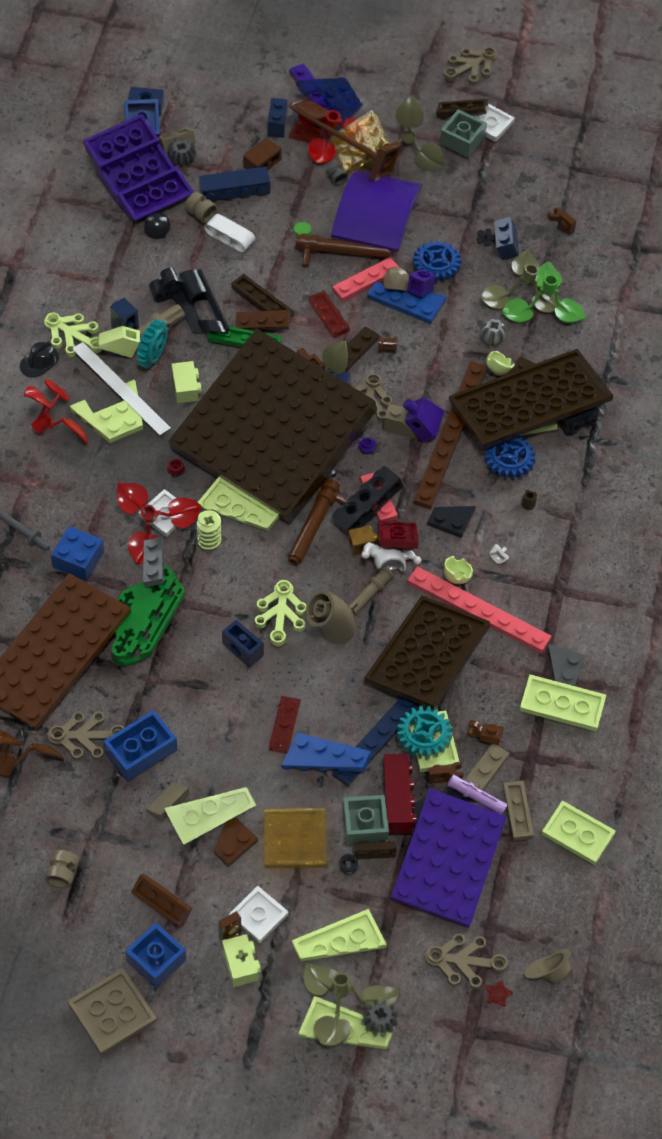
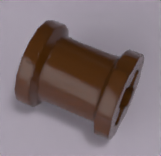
(388, 344)

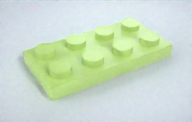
(562, 703)

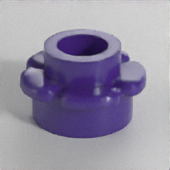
(367, 449)

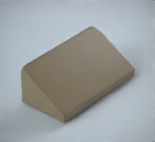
(185, 133)
(170, 797)

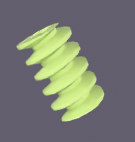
(209, 530)

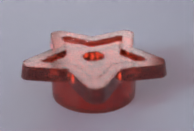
(498, 999)

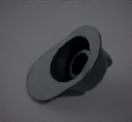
(39, 359)

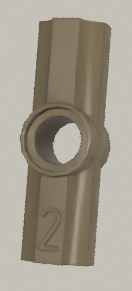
(170, 316)

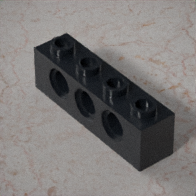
(377, 498)

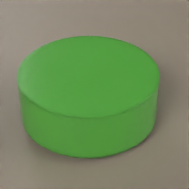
(302, 227)

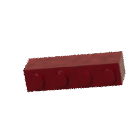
(398, 793)

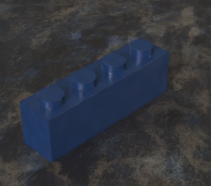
(235, 184)

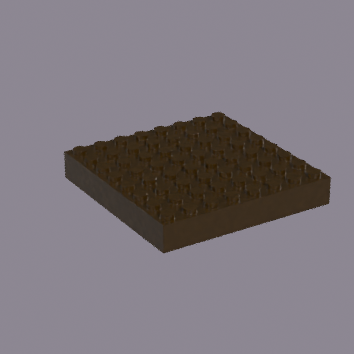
(273, 425)

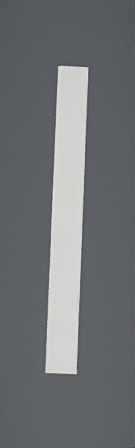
(121, 388)

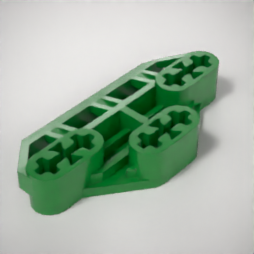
(144, 605)

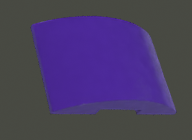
(136, 168)
(375, 210)

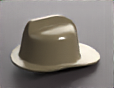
(551, 968)

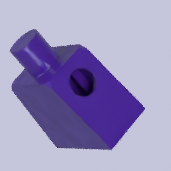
(423, 418)

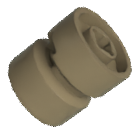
(200, 207)
(61, 870)

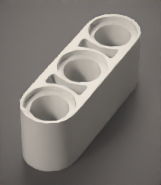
(229, 233)

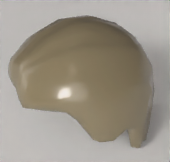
(396, 279)

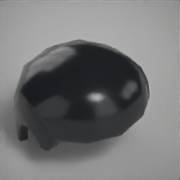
(156, 225)

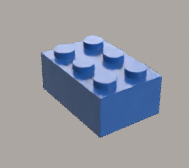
(140, 745)

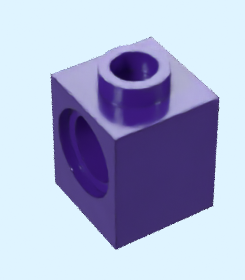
(421, 283)

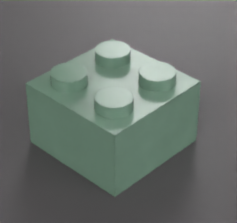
(463, 133)
(365, 819)

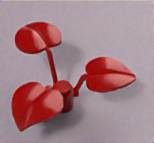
(321, 150)
(44, 420)
(132, 498)

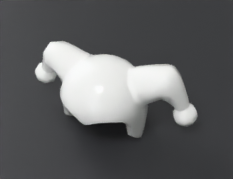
(391, 558)

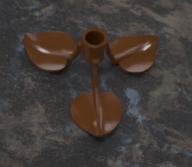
(8, 761)

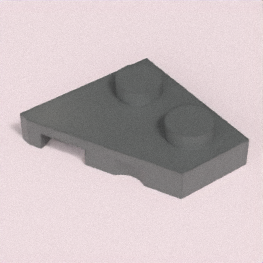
(565, 664)

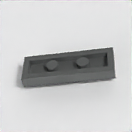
(153, 562)

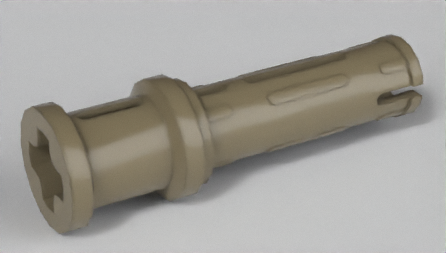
(375, 585)

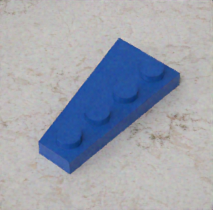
(421, 308)
(324, 754)

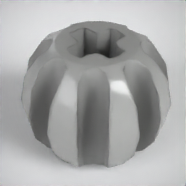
(493, 332)

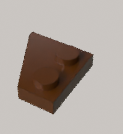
(234, 841)

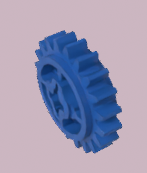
(436, 256)
(508, 459)

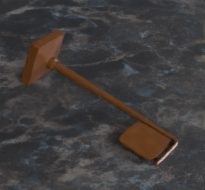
(384, 159)

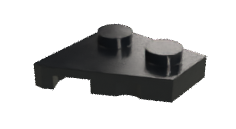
(451, 519)

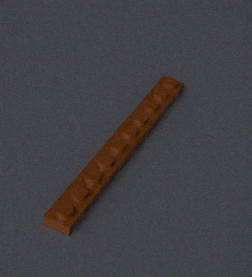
(446, 443)

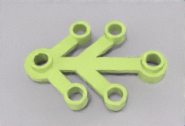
(55, 322)
(281, 611)

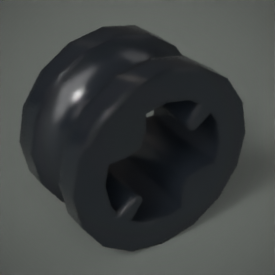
(354, 864)

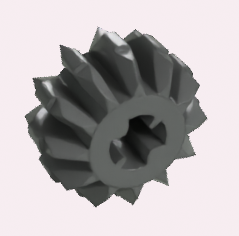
(181, 152)
(388, 1018)

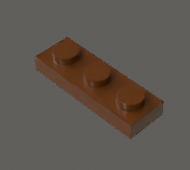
(263, 320)
(161, 900)

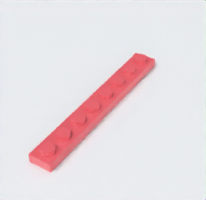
(462, 600)

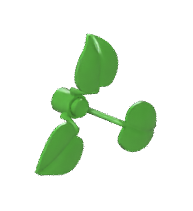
(548, 282)

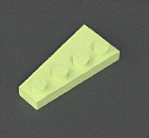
(204, 814)
(343, 937)

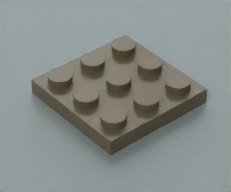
(112, 1011)

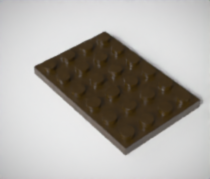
(427, 652)

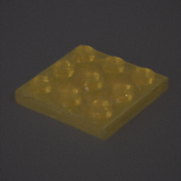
(366, 131)
(295, 838)

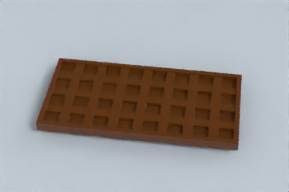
(56, 649)

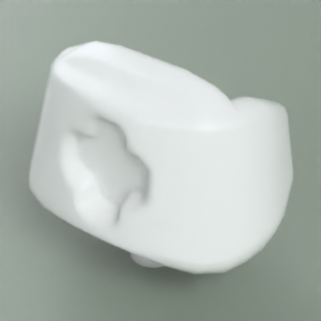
(498, 554)

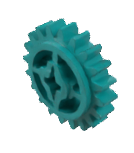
(152, 343)
(427, 725)

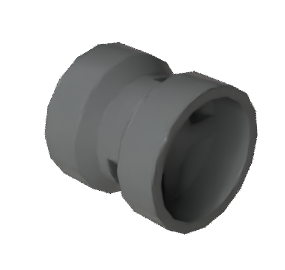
(336, 173)

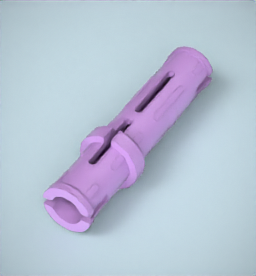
(476, 794)

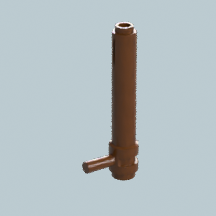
(315, 243)
(325, 498)

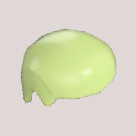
(498, 363)
(457, 570)

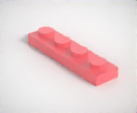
(362, 280)

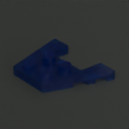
(335, 93)

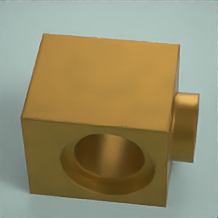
(360, 537)

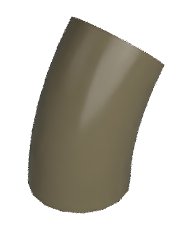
(331, 616)

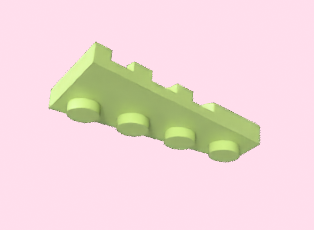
(237, 505)
(358, 1033)

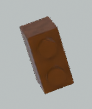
(263, 155)

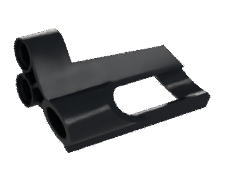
(186, 290)

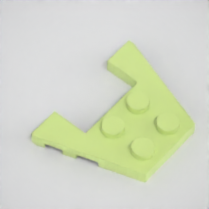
(112, 422)

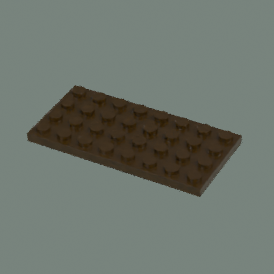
(530, 398)

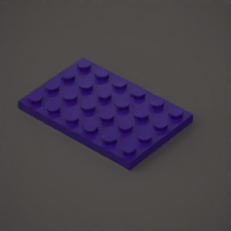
(448, 858)

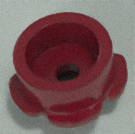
(175, 463)

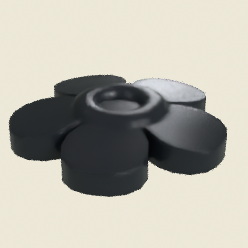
(486, 237)

